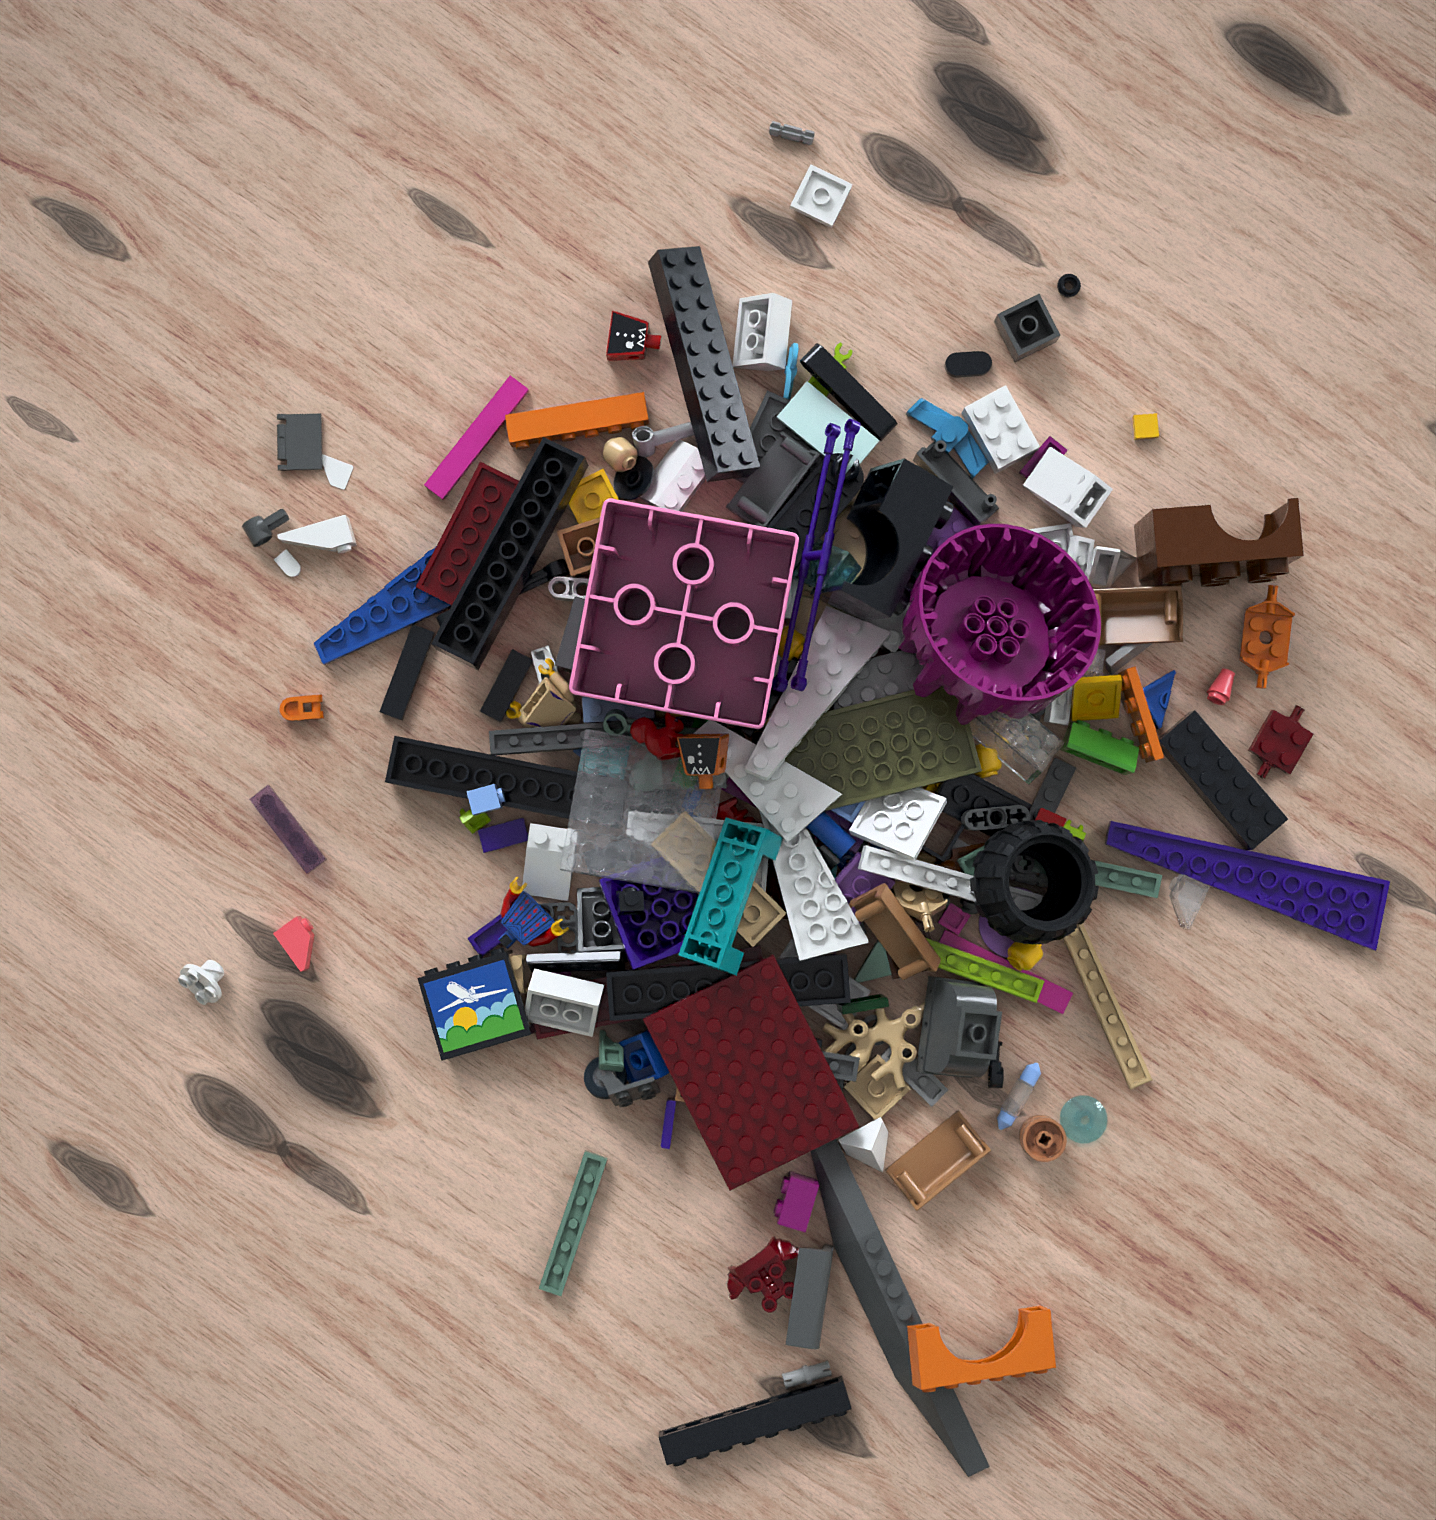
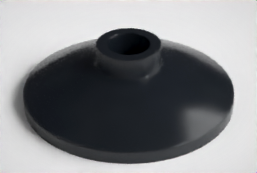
(635, 481)

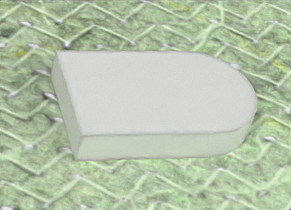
(288, 564)

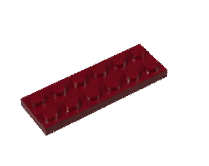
(467, 533)

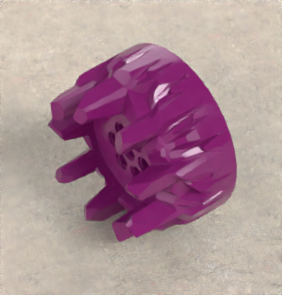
(1043, 601)

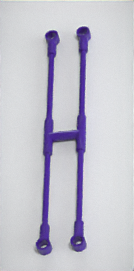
(832, 432)

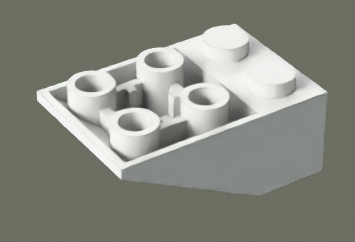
(1067, 488)

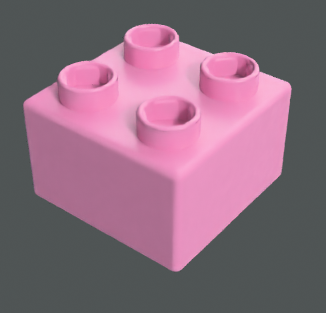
(683, 613)

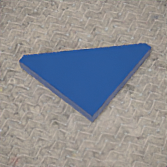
(1158, 696)

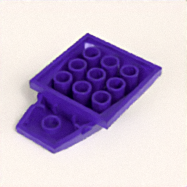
(660, 927)

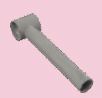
(646, 440)

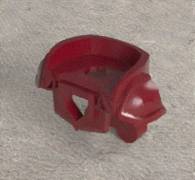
(764, 1274)

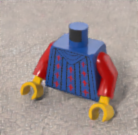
(526, 919)

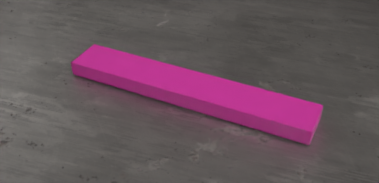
(476, 437)
(1050, 995)

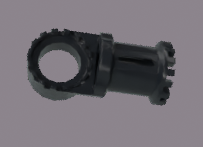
(996, 1071)

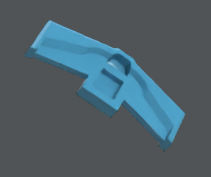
(953, 432)

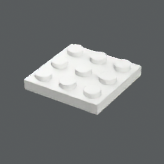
(899, 821)

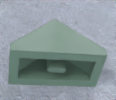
(875, 965)

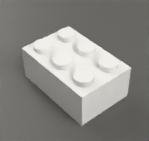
(1000, 429)

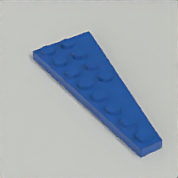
(383, 614)

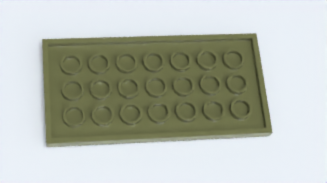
(887, 746)

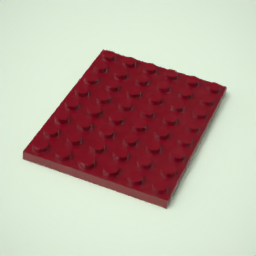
(751, 1072)

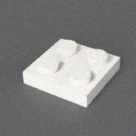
(821, 196)

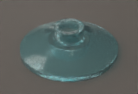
(1073, 1112)

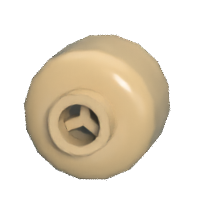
(620, 454)

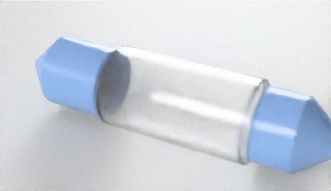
(1018, 1096)

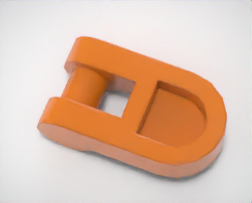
(294, 708)

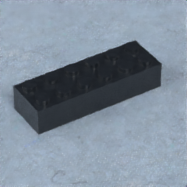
(1221, 781)

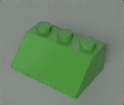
(1100, 747)

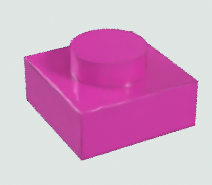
(953, 919)

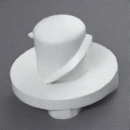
(203, 981)

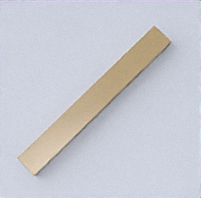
(1107, 1007)

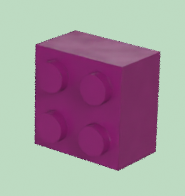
(797, 1201)

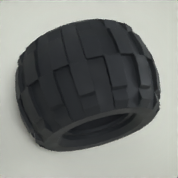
(1068, 874)

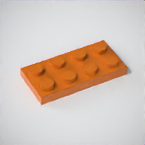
(1142, 721)

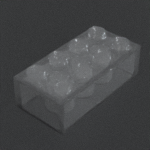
(1019, 743)

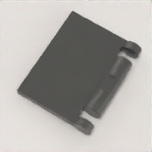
(300, 441)

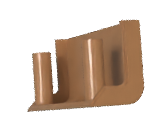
(1140, 615)
(895, 931)
(937, 1160)

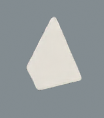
(336, 471)

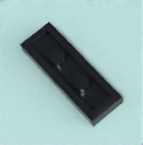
(506, 685)

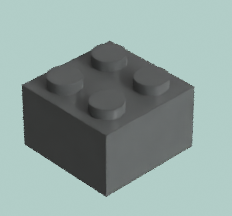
(1027, 328)

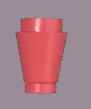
(1221, 687)

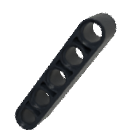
(848, 392)

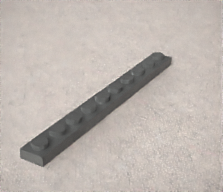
(553, 737)

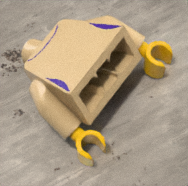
(549, 704)

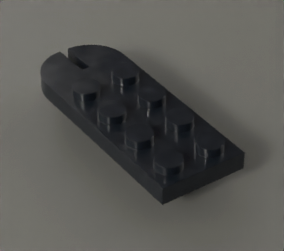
(798, 511)

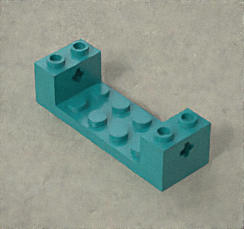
(726, 894)

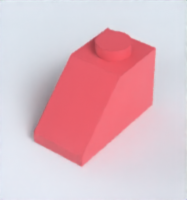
(297, 941)

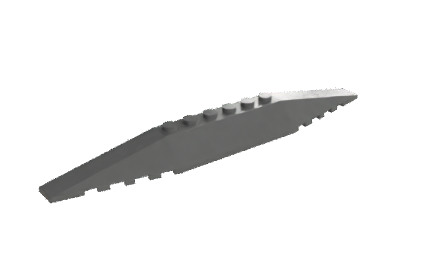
(887, 1300)

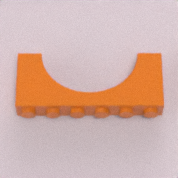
(1027, 1351)

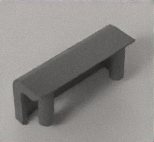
(773, 481)
(966, 493)
(809, 1297)

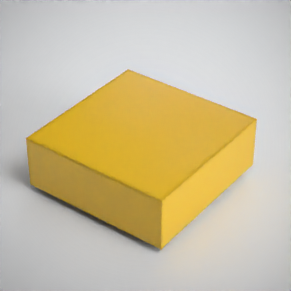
(1145, 426)

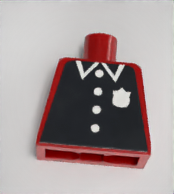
(629, 338)

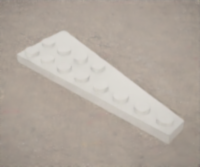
(835, 656)
(813, 901)

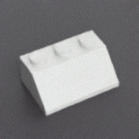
(762, 332)
(676, 478)
(563, 1002)

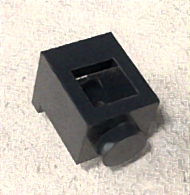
(629, 902)

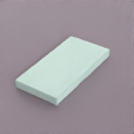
(810, 414)

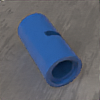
(831, 834)

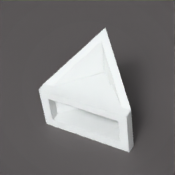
(1108, 566)
(867, 1144)

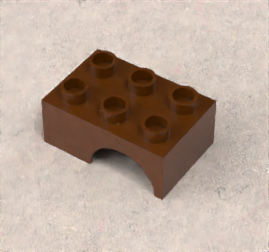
(1190, 543)

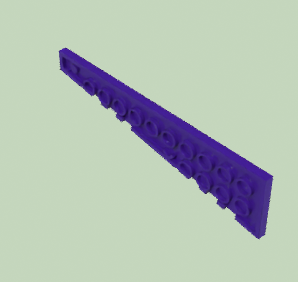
(1313, 894)

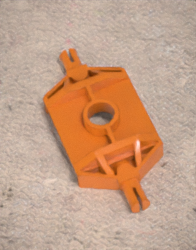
(1277, 621)

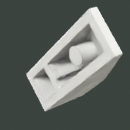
(327, 535)

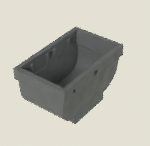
(958, 1028)

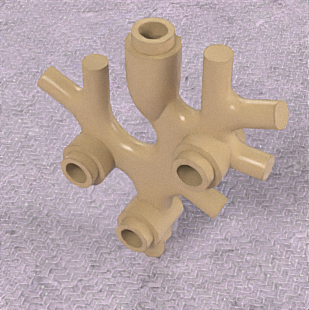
(884, 1030)

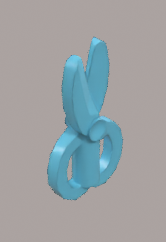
(790, 370)

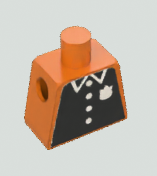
(704, 756)

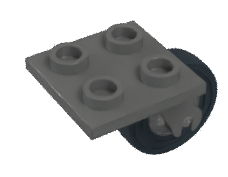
(612, 1085)

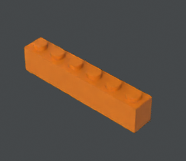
(577, 419)

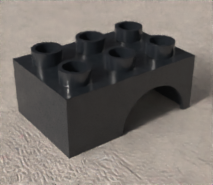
(895, 517)

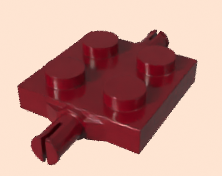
(1280, 742)

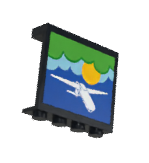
(474, 1004)

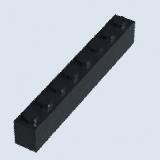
(754, 1421)

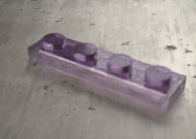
(288, 829)

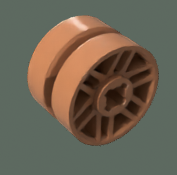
(1053, 1144)

